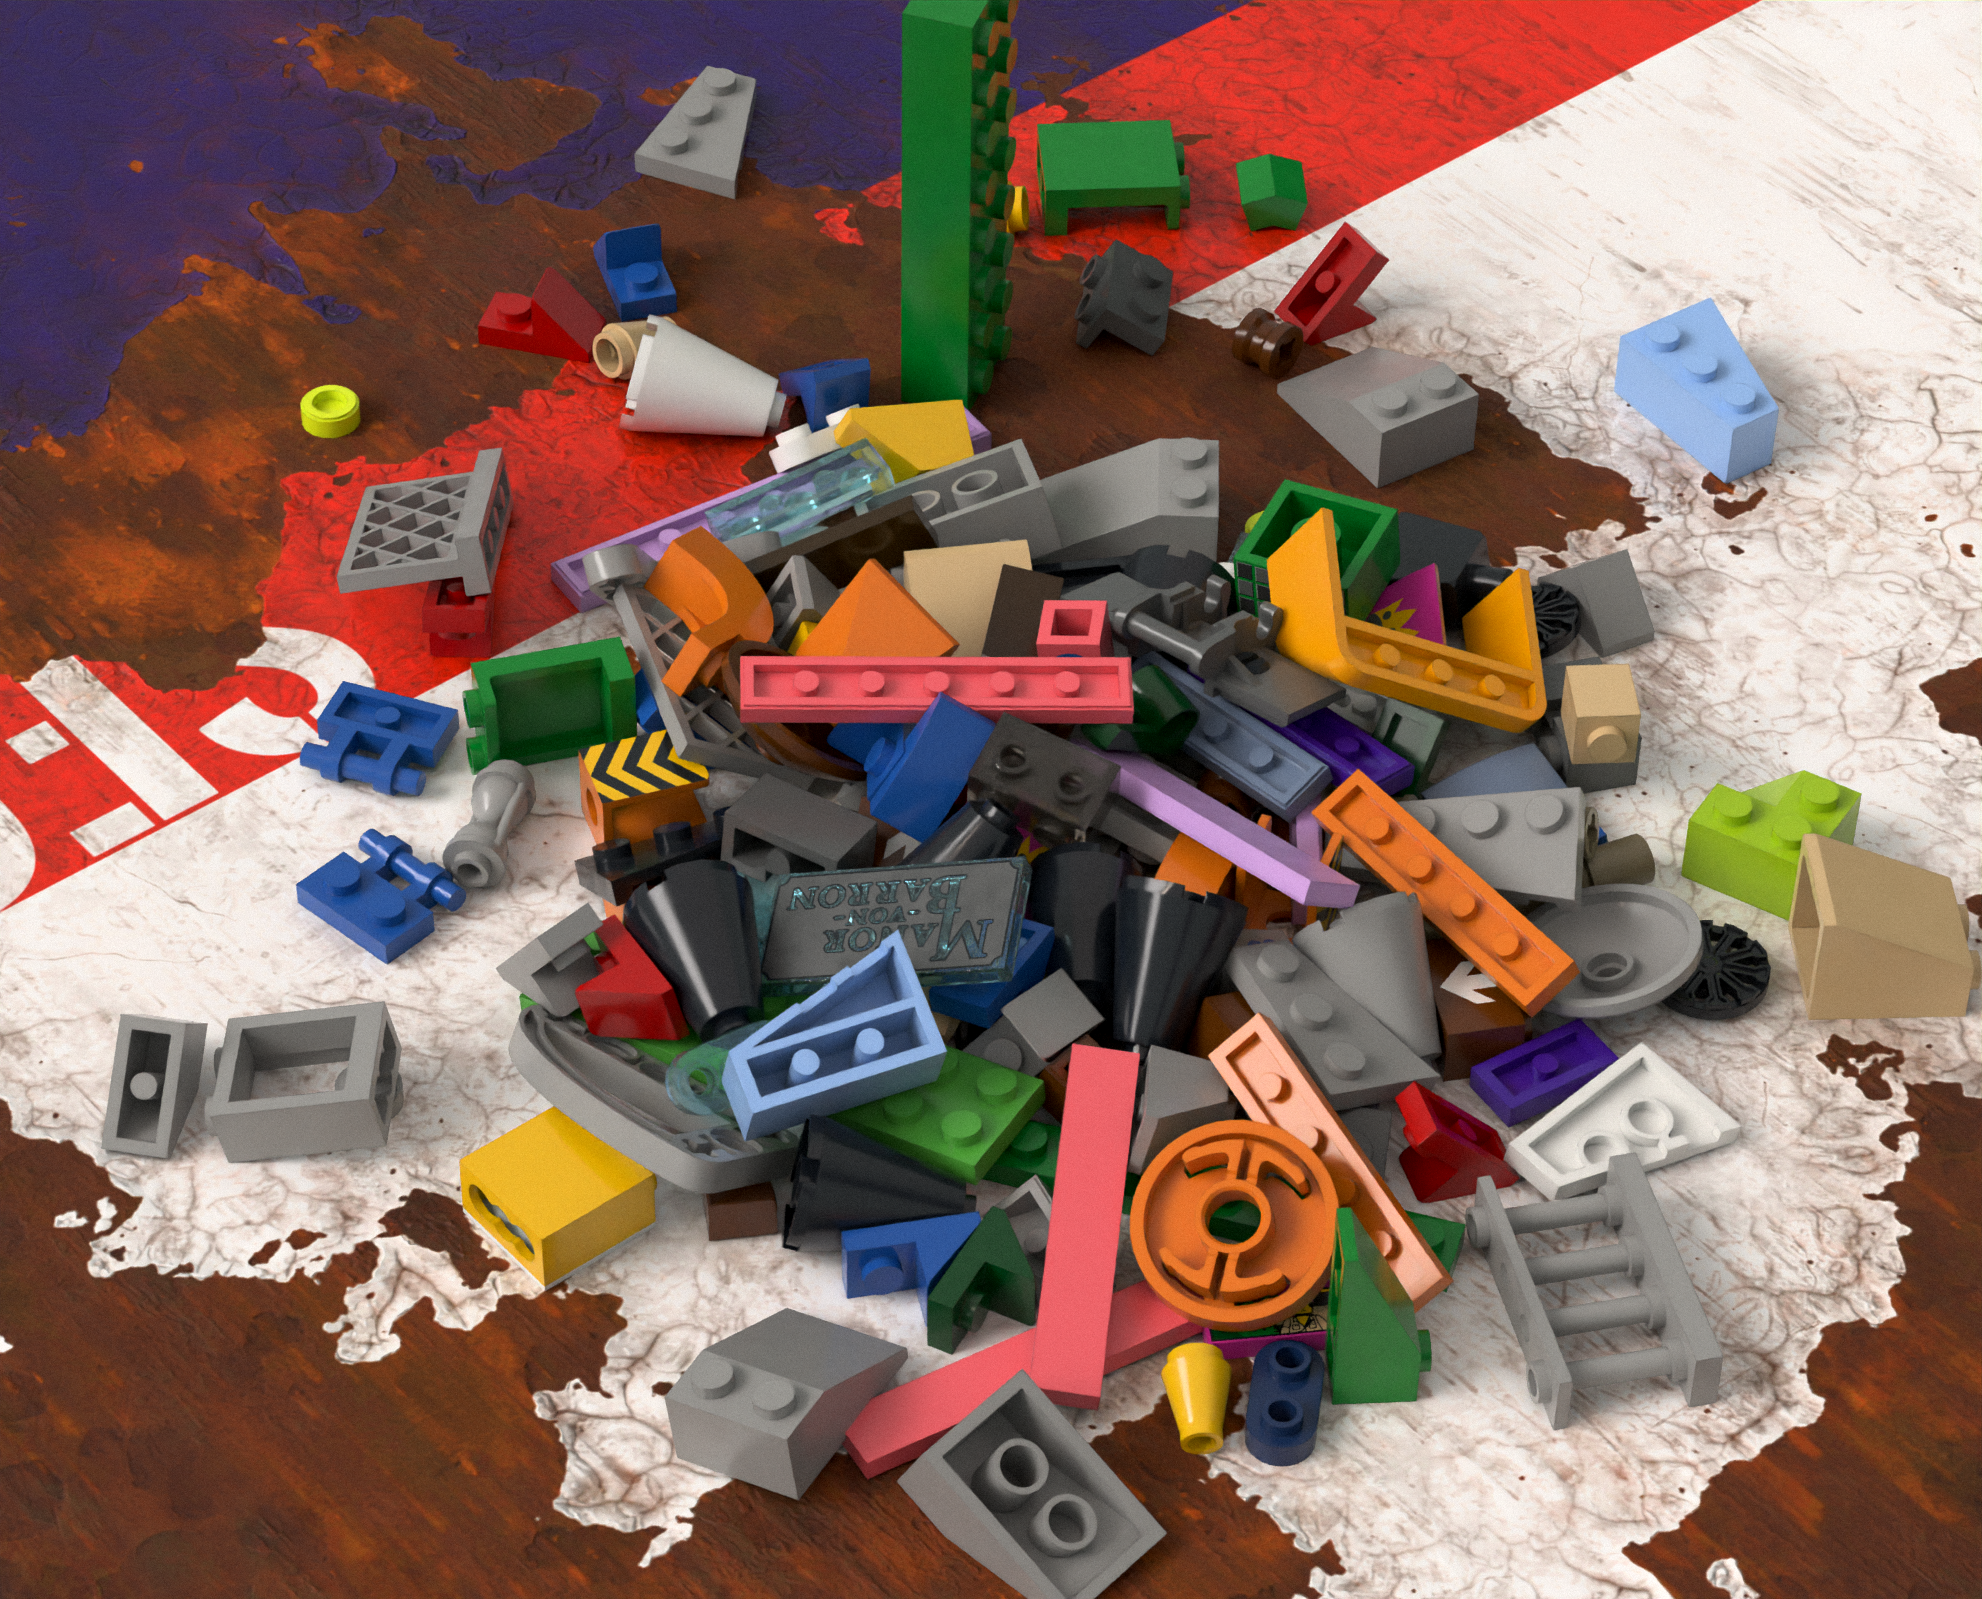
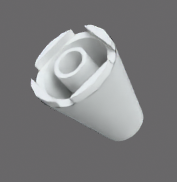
(697, 388)

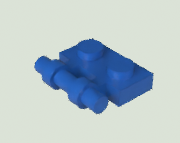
(384, 724)
(369, 908)

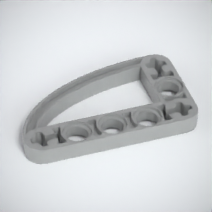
(575, 1066)

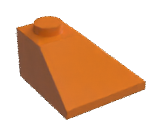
(877, 620)

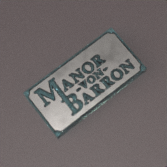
(953, 918)

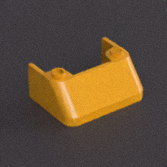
(1489, 683)

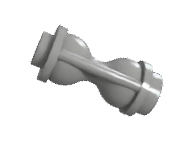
(499, 803)

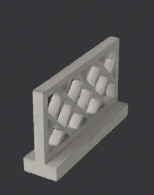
(431, 530)
(680, 715)

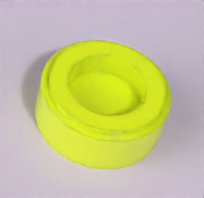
(330, 411)

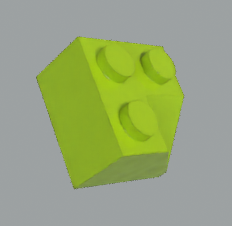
(1753, 838)

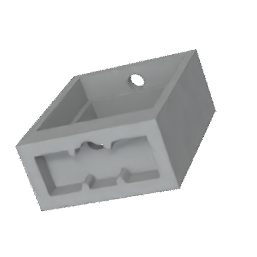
(311, 1121)

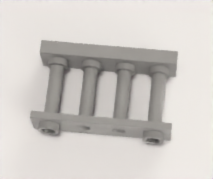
(1643, 1252)

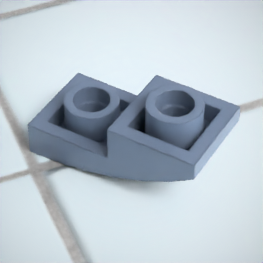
(1506, 772)

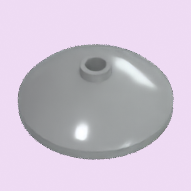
(1629, 949)

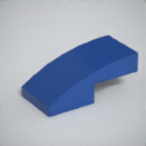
(933, 768)

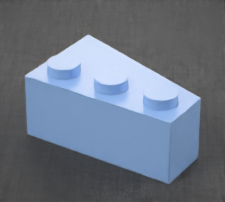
(1699, 390)
(838, 1048)

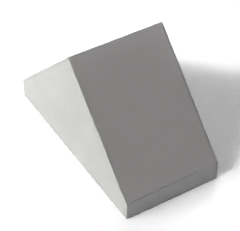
(1608, 602)

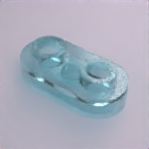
(711, 1060)

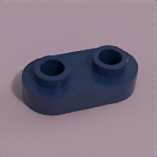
(1284, 1403)

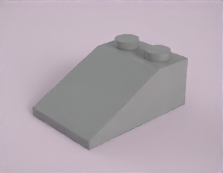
(1387, 411)
(1138, 500)
(982, 501)
(778, 1399)
(1031, 1498)

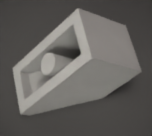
(152, 1083)
(1173, 1098)

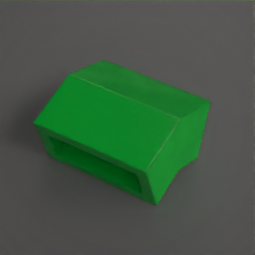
(1272, 191)

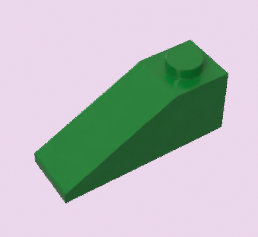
(1370, 1324)

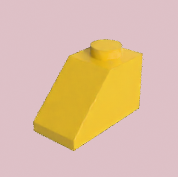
(910, 436)

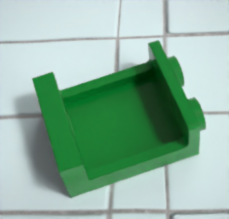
(1109, 168)
(549, 703)

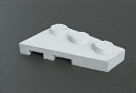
(1625, 1109)

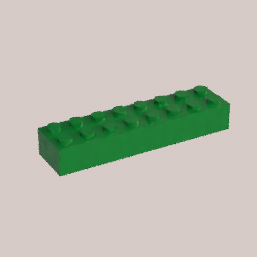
(956, 196)

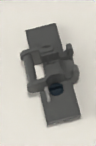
(1228, 652)

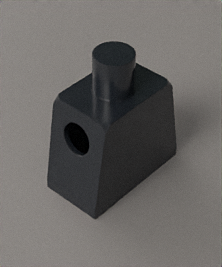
(1460, 559)

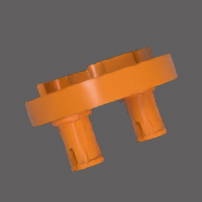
(1291, 1243)

